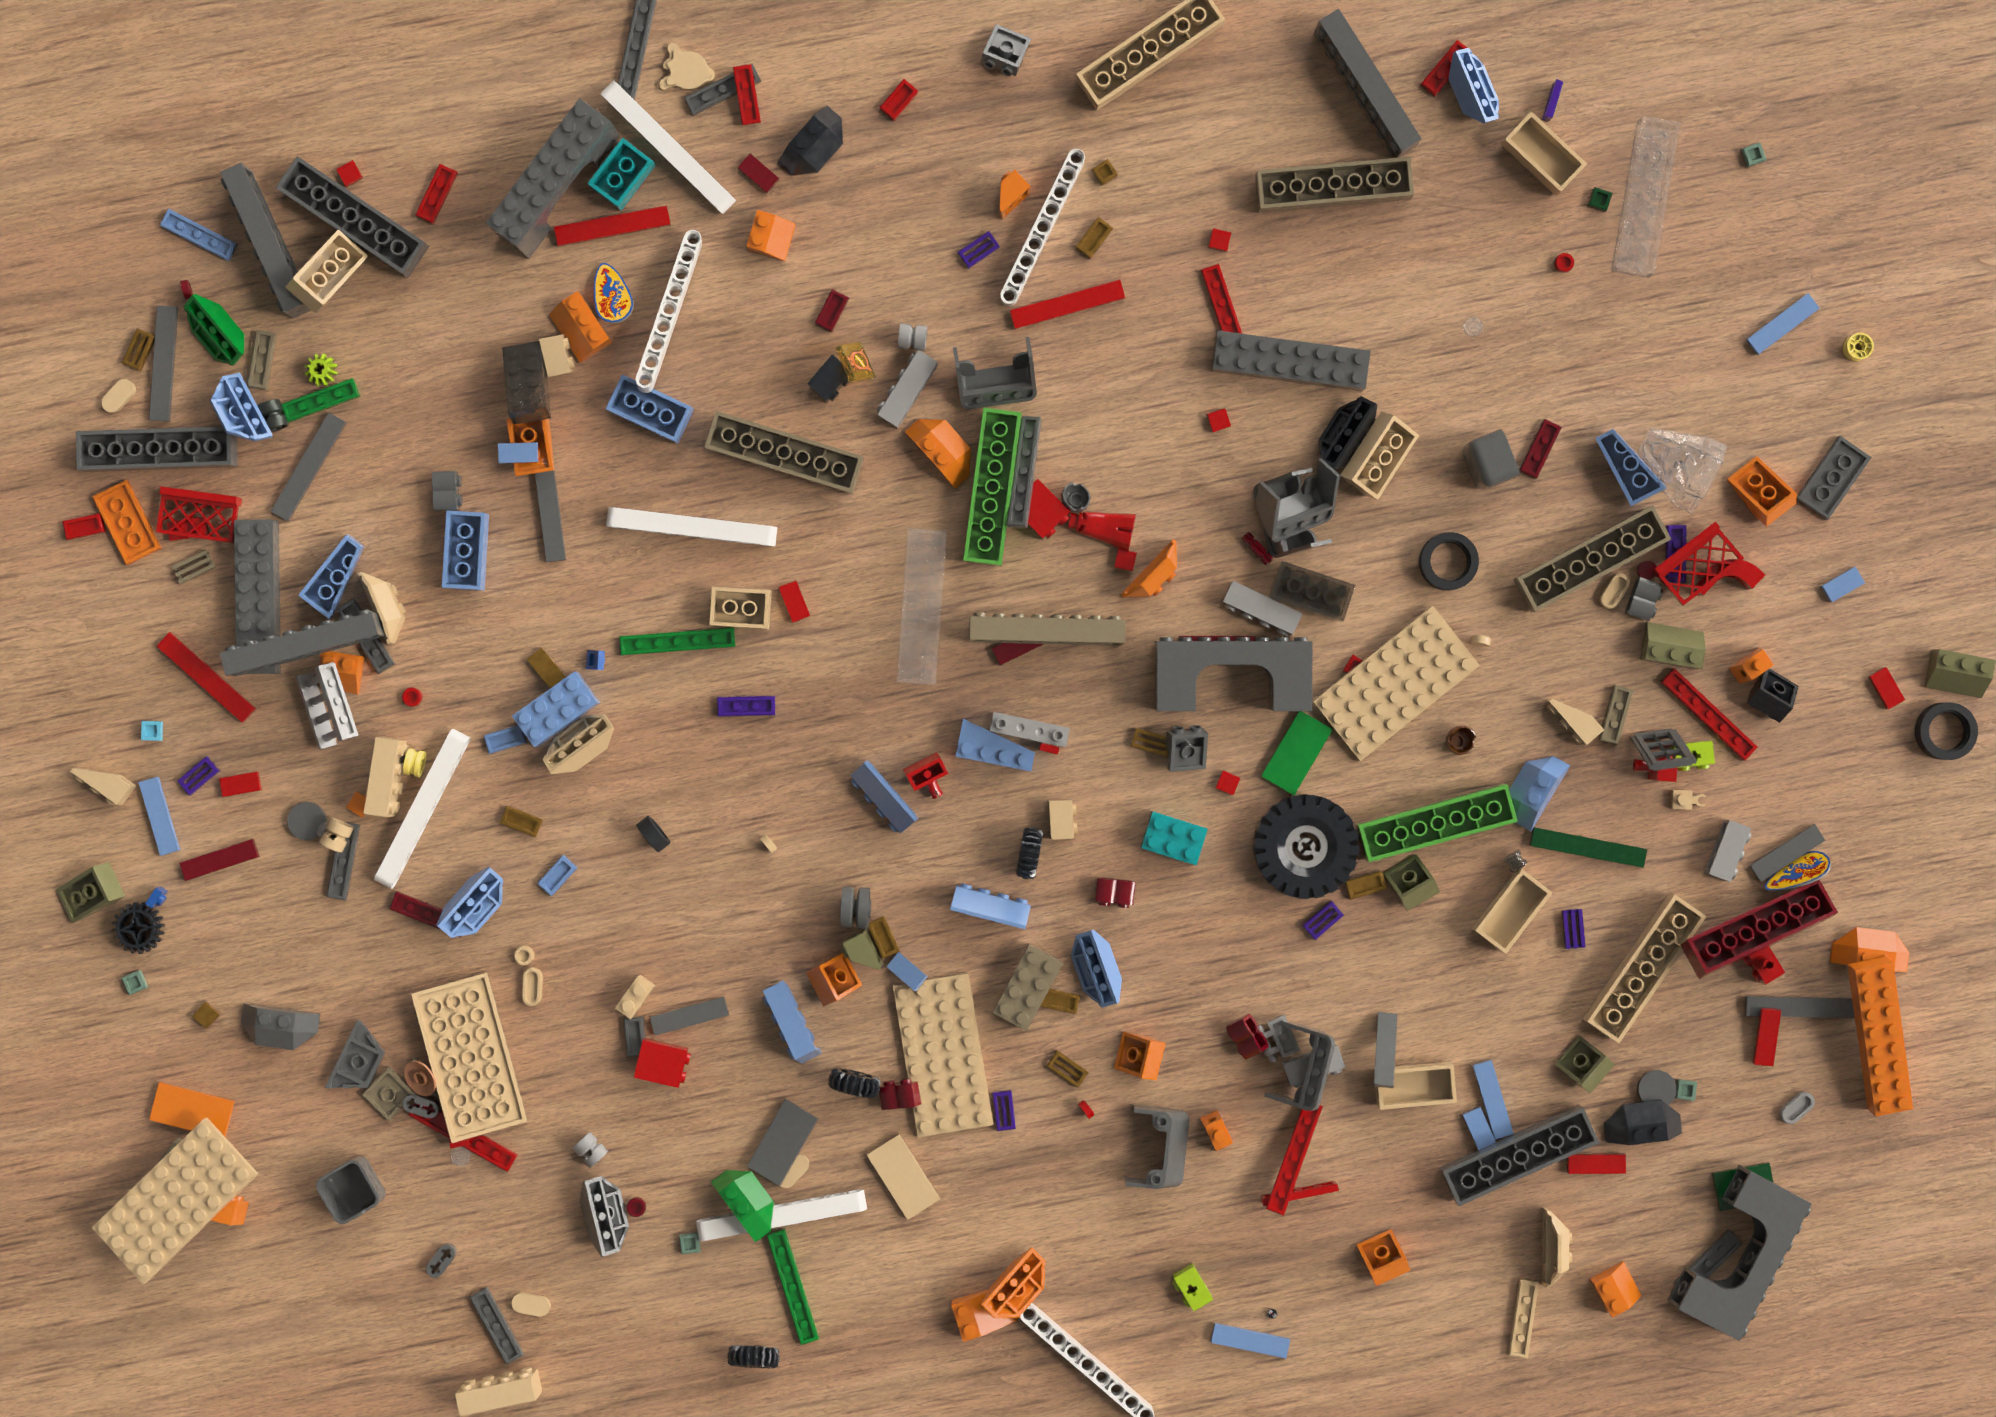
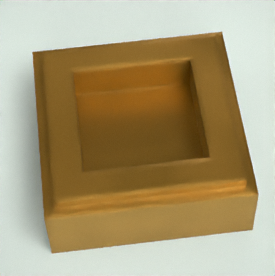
(1105, 172)
(206, 1015)

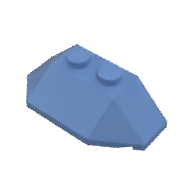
(1473, 87)
(238, 409)
(1535, 788)
(472, 904)
(1096, 968)

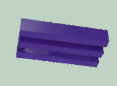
(1552, 100)
(992, 241)
(211, 765)
(1319, 913)
(1573, 924)
(1002, 1094)

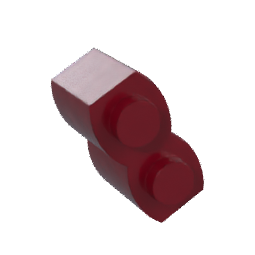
(1115, 891)
(1247, 1036)
(899, 1095)

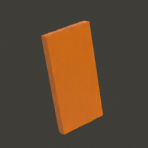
(127, 522)
(188, 1107)

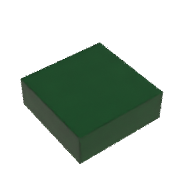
(1599, 199)

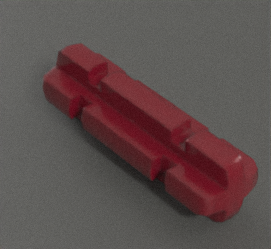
(1257, 548)

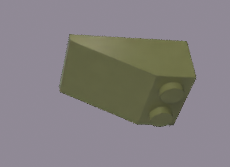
(90, 892)

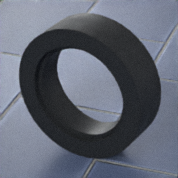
(1469, 550)
(1969, 724)

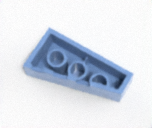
(1629, 469)
(331, 580)
(988, 747)
(791, 1022)

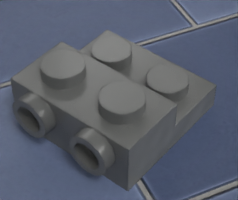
(1005, 50)
(1186, 748)

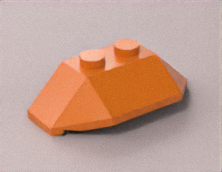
(943, 448)
(1154, 575)
(1868, 944)
(1016, 1286)

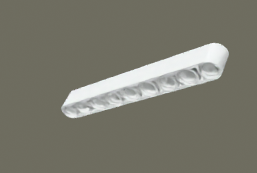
(668, 146)
(1049, 221)
(669, 320)
(691, 526)
(422, 809)
(787, 1214)
(1083, 1354)

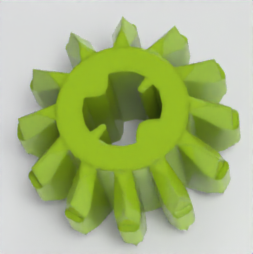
(326, 373)

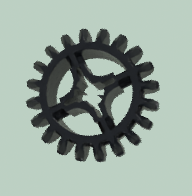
(1029, 853)
(138, 935)
(854, 1083)
(753, 1356)

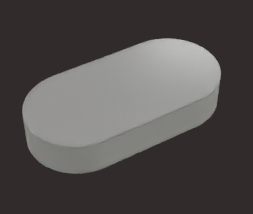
(1796, 1107)

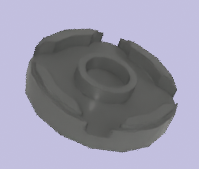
(305, 820)
(1656, 1086)

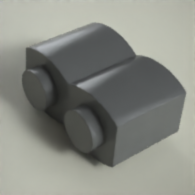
(446, 491)
(1643, 599)

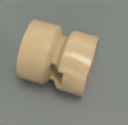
(341, 829)

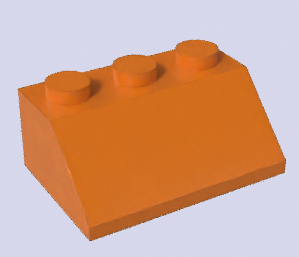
(580, 325)

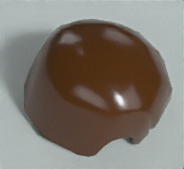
(1460, 739)

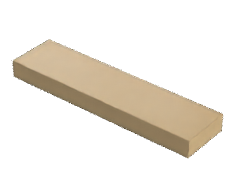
(1523, 1318)

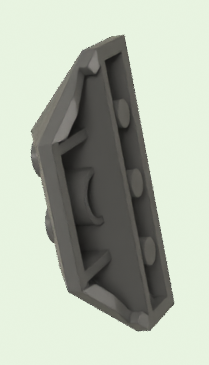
(279, 1026)
(604, 1215)

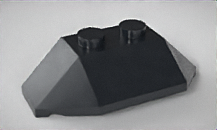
(813, 144)
(1346, 431)
(1642, 1123)

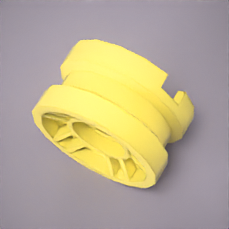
(1864, 342)
(414, 763)

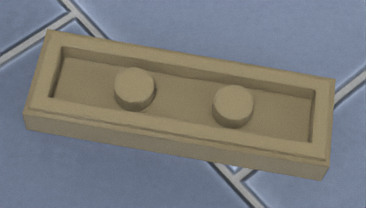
(261, 360)
(1616, 714)

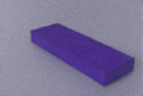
(1678, 540)
(746, 706)

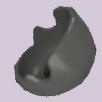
(1075, 497)

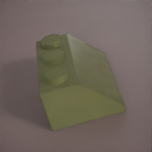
(1673, 646)
(1959, 673)
(862, 950)

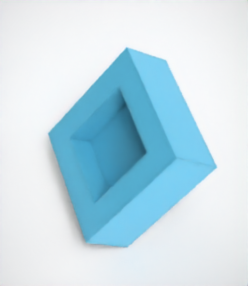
(152, 730)

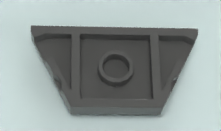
(357, 1061)

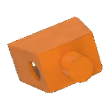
(1753, 666)
(1216, 1130)

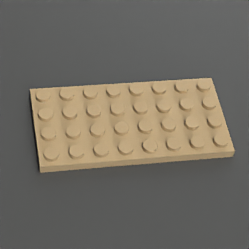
(1396, 683)
(944, 1054)
(469, 1057)
(175, 1201)

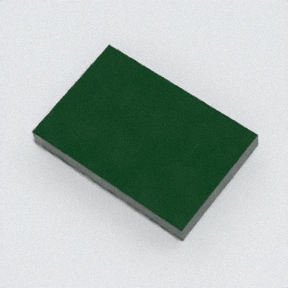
(1723, 1178)

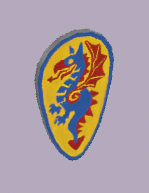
(611, 295)
(1800, 872)

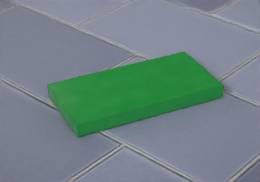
(1296, 752)

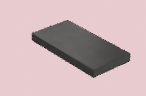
(1833, 478)
(782, 1142)

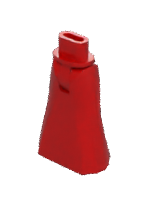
(1106, 527)

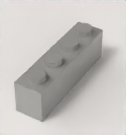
(907, 389)
(1261, 608)

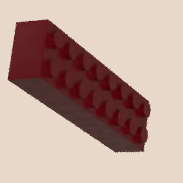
(1758, 928)

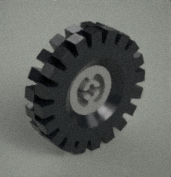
(1328, 865)

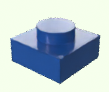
(595, 660)
(157, 897)

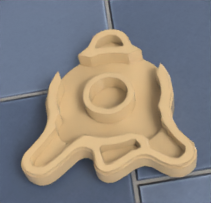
(686, 69)

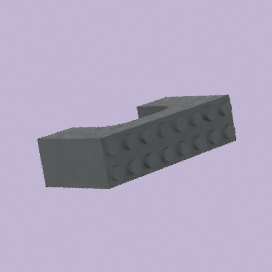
(524, 211)
(1283, 660)
(1733, 1301)

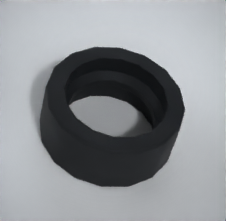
(653, 833)

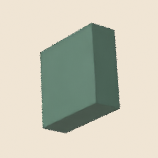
(1753, 154)
(134, 982)
(1686, 1089)
(690, 1243)

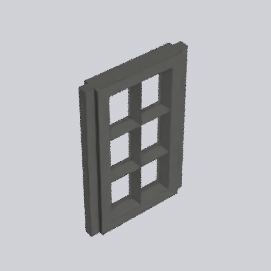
(1650, 757)

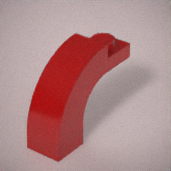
(1743, 572)

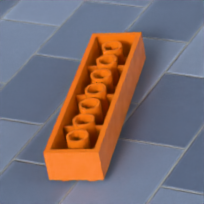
(1880, 1036)

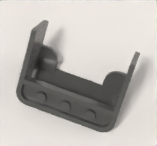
(997, 384)
(1283, 487)
(1301, 510)
(1310, 1094)
(1176, 1125)

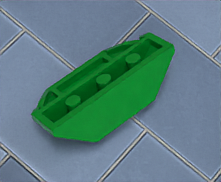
(215, 329)
(746, 1200)

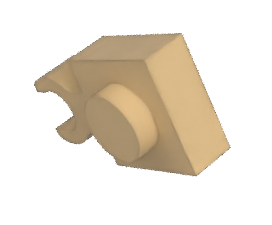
(1683, 799)

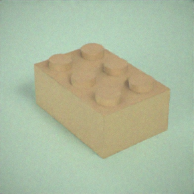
(740, 608)

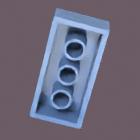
(650, 410)
(465, 550)
(556, 709)

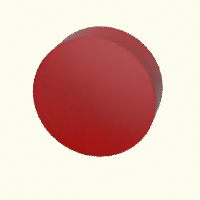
(1564, 263)
(412, 697)
(1086, 1109)

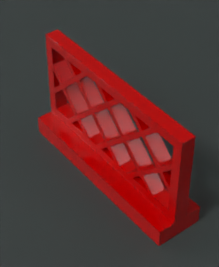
(195, 498)
(1689, 549)

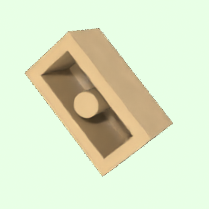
(556, 355)
(1061, 819)
(635, 997)

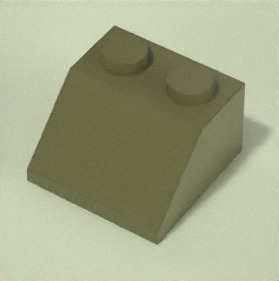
(1411, 882)
(1584, 1064)

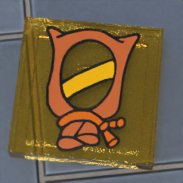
(855, 362)

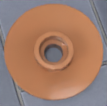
(420, 1078)

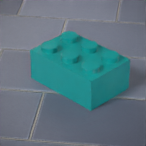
(621, 174)
(1174, 838)

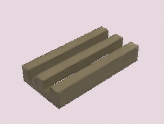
(178, 573)

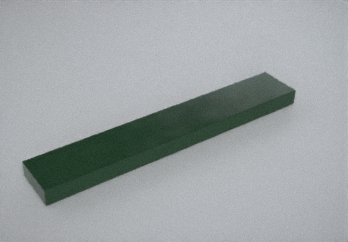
(1588, 847)

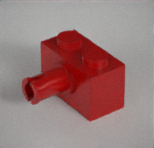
(926, 773)
(1668, 775)
(1764, 966)

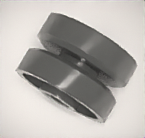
(856, 908)

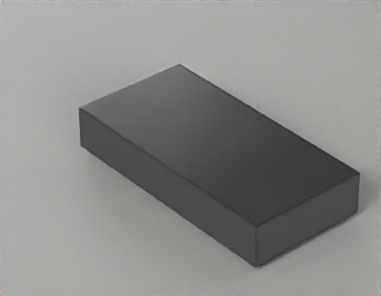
(634, 1035)

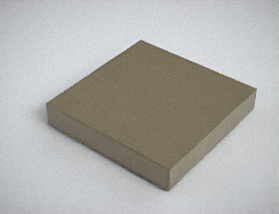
(388, 1093)

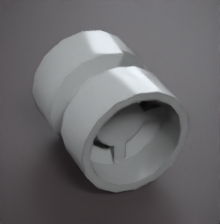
(912, 337)
(596, 1153)

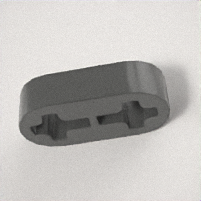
(419, 1110)
(438, 1258)

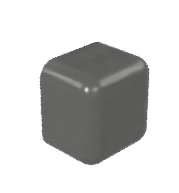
(1490, 460)
(350, 1189)

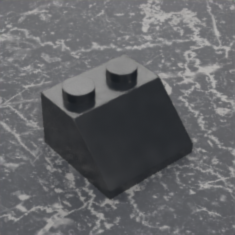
(829, 379)
(1773, 695)

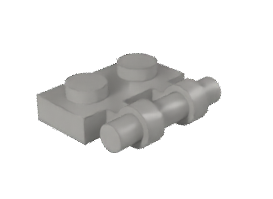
(1283, 1037)

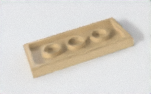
(903, 1176)

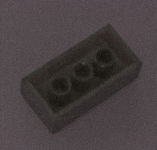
(526, 383)
(1311, 591)

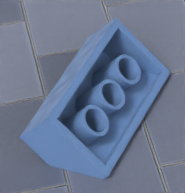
(884, 797)
(990, 906)

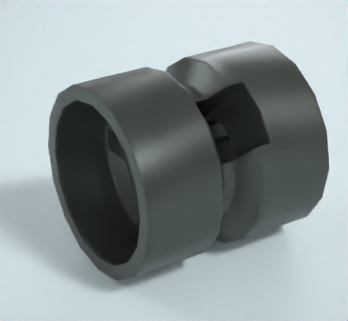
(272, 414)

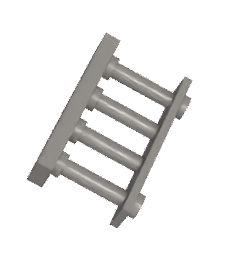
(336, 703)
(1029, 729)

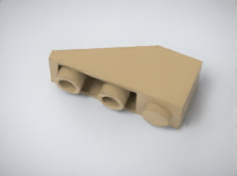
(1581, 724)
(112, 786)

